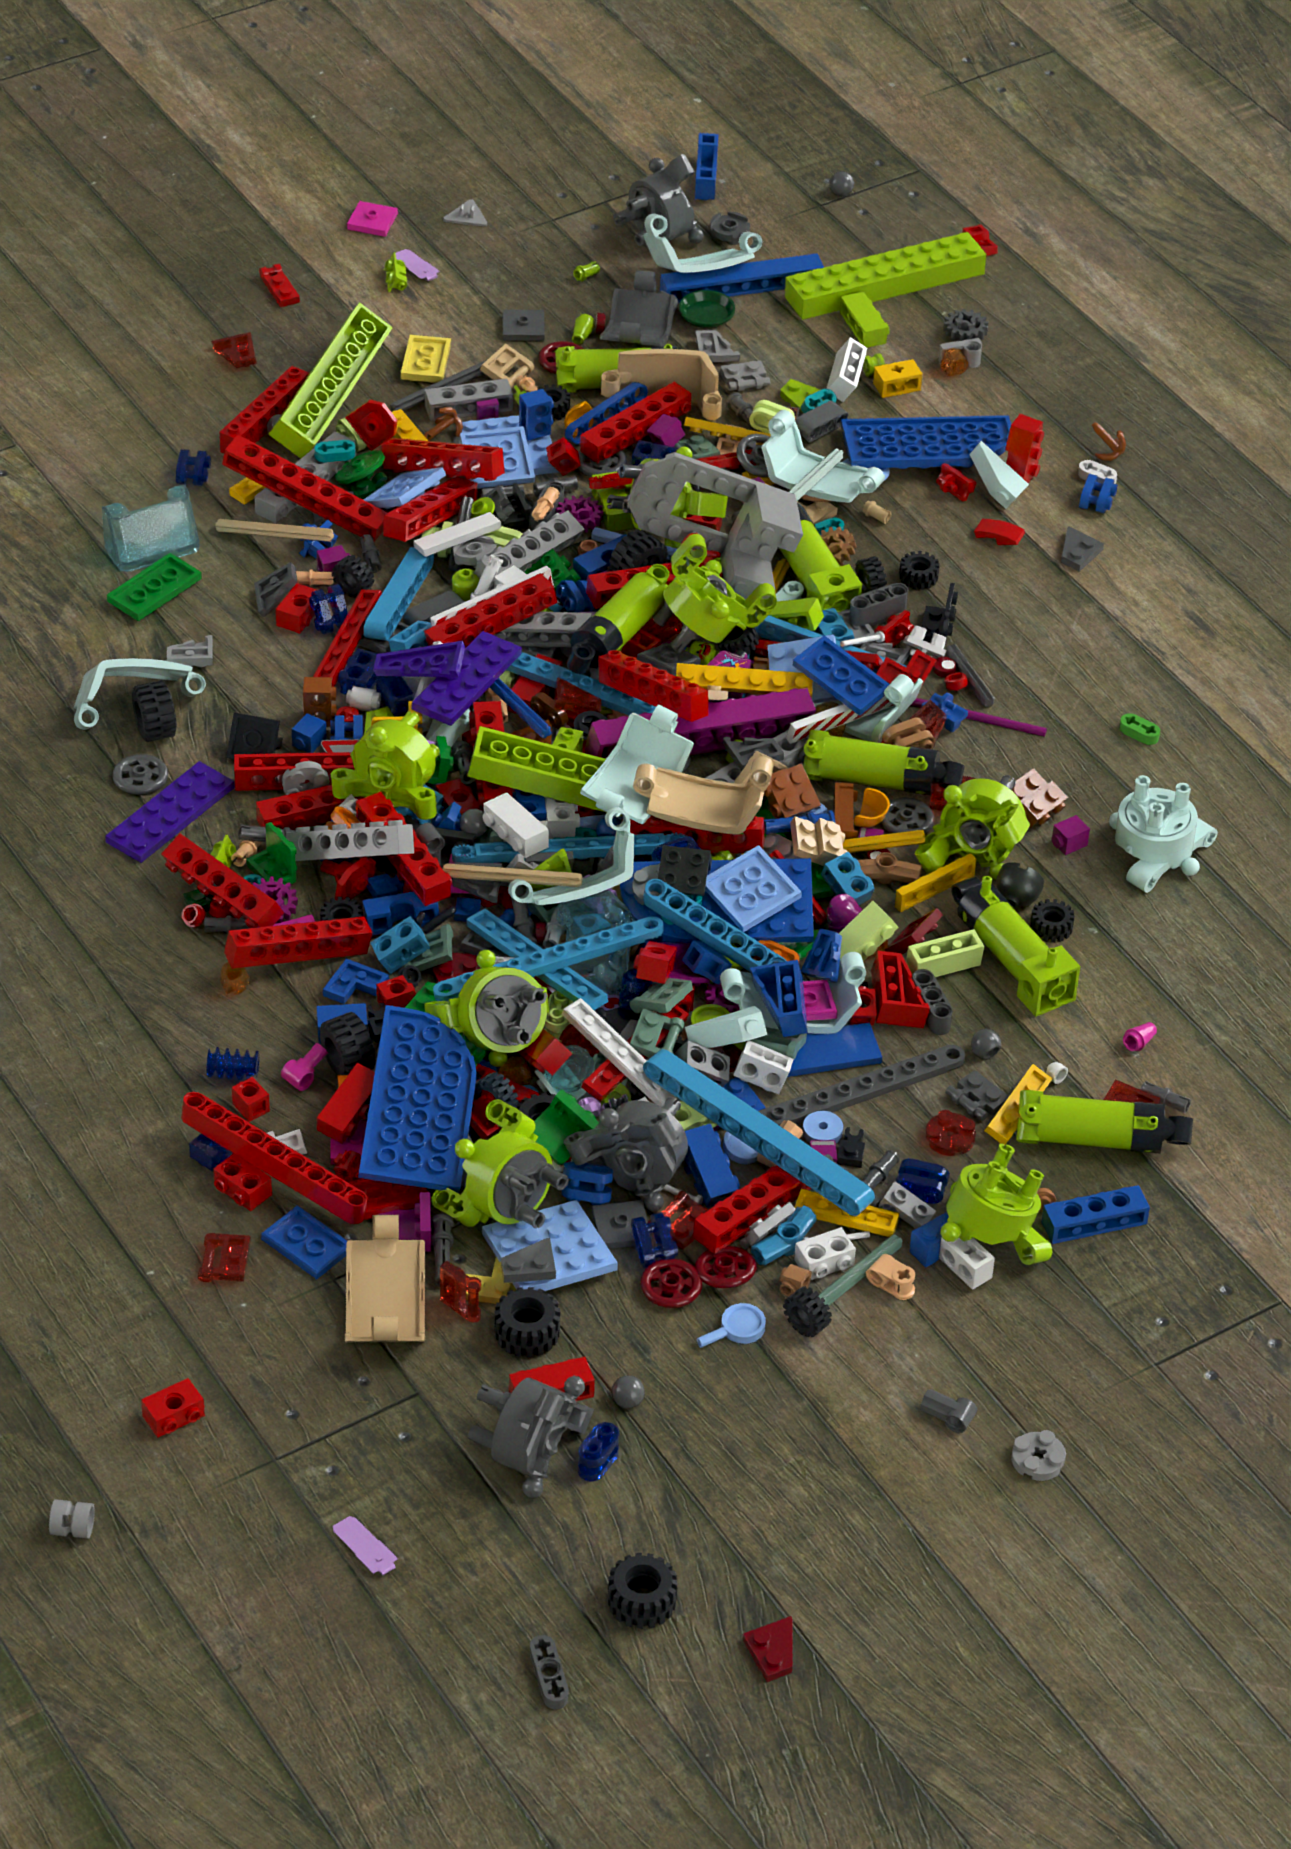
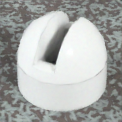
(1057, 1072)

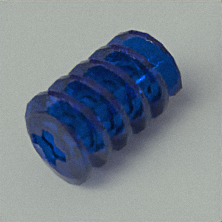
(232, 1064)

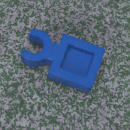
(384, 885)

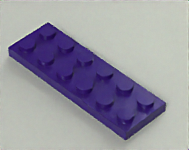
(481, 666)
(170, 812)

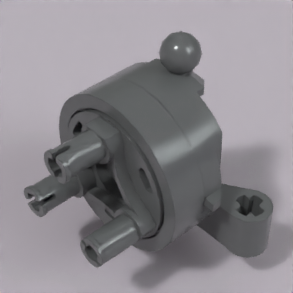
(662, 196)
(639, 1144)
(531, 1426)

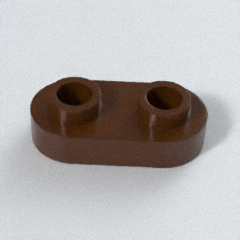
(544, 707)

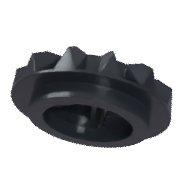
(585, 719)

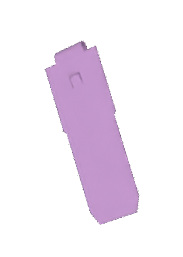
(417, 265)
(365, 1545)

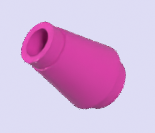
(1137, 1037)

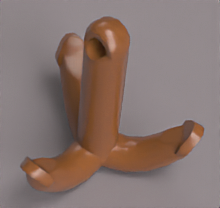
(445, 421)
(1117, 446)

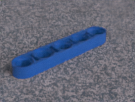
(597, 413)

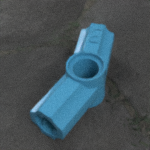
(785, 1238)

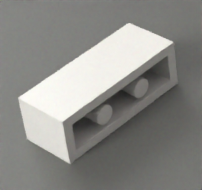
(847, 369)
(516, 825)

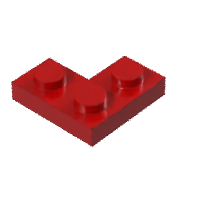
(918, 667)

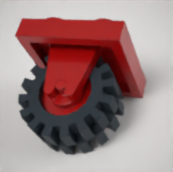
(486, 1090)

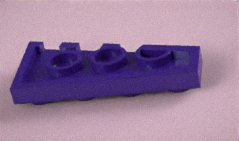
(426, 661)

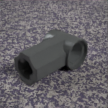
(430, 836)
(955, 1413)

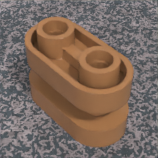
(909, 734)

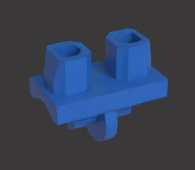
(312, 546)
(954, 713)

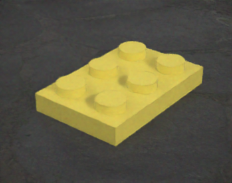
(425, 358)

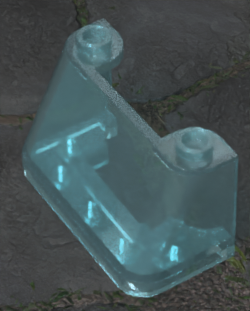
(151, 532)
(590, 916)

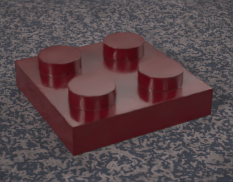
(915, 932)

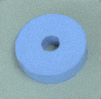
(822, 1126)

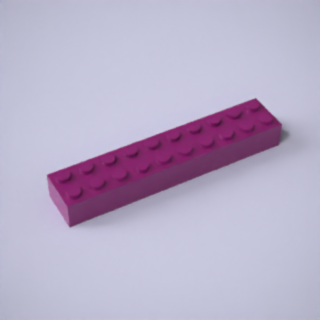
(735, 718)

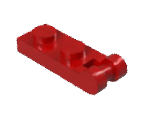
(279, 285)

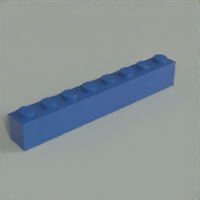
(740, 278)

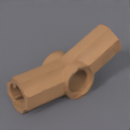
(887, 869)

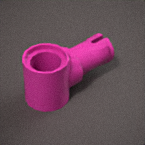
(300, 1072)

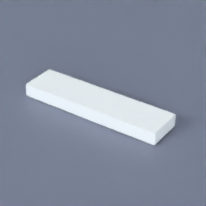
(457, 534)

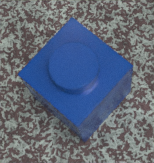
(308, 733)

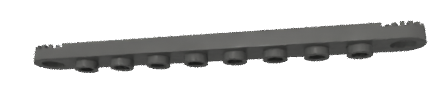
(867, 1085)

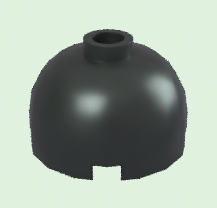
(1019, 885)

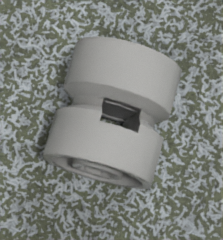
(81, 1519)

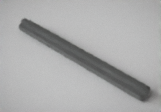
(456, 379)

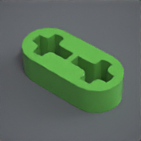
(1139, 729)

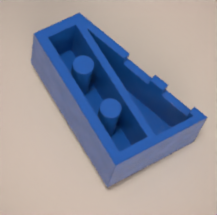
(783, 995)
(709, 1165)

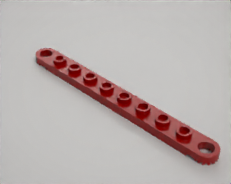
(613, 480)

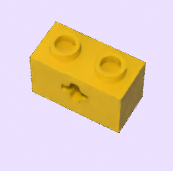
(897, 378)

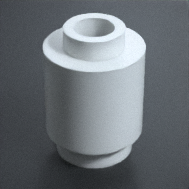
(363, 699)

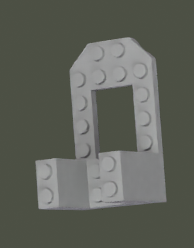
(763, 524)

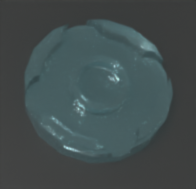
(573, 1071)

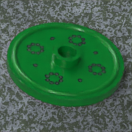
(360, 467)

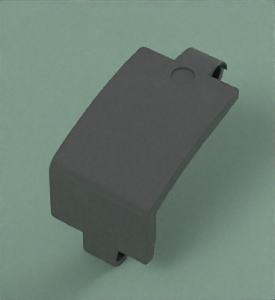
(640, 314)

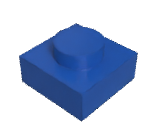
(466, 908)

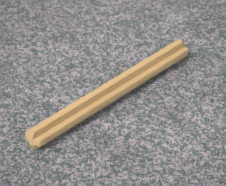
(274, 530)
(512, 874)

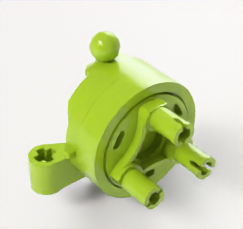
(394, 761)
(997, 1208)

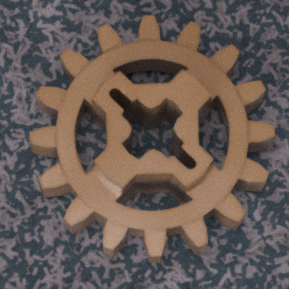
(834, 541)

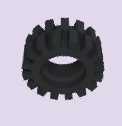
(560, 398)
(912, 563)
(870, 574)
(352, 575)
(740, 640)
(340, 908)
(1055, 911)
(807, 1311)

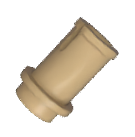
(877, 512)

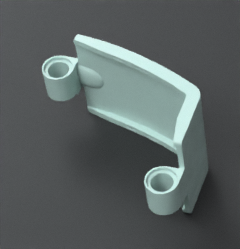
(665, 256)
(790, 462)
(131, 668)
(900, 693)
(640, 743)
(616, 874)
(740, 989)

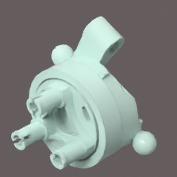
(1160, 831)

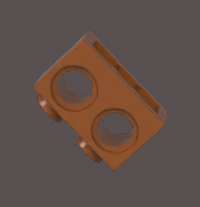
(318, 698)

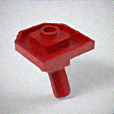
(373, 423)
(350, 877)

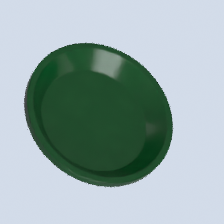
(707, 308)

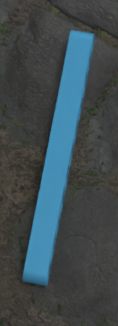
(759, 1132)

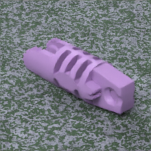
(591, 1104)

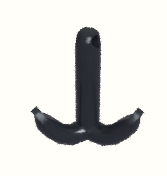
(436, 921)

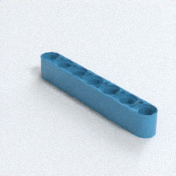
(398, 595)
(707, 922)

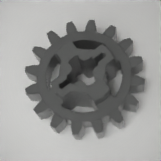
(965, 325)

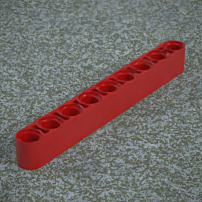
(274, 1158)

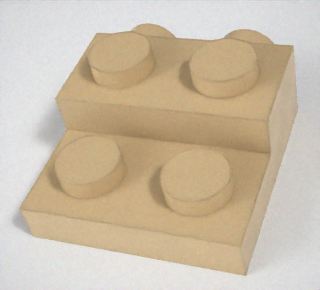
(817, 841)

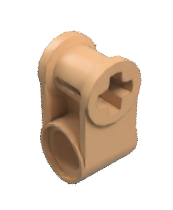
(892, 1277)

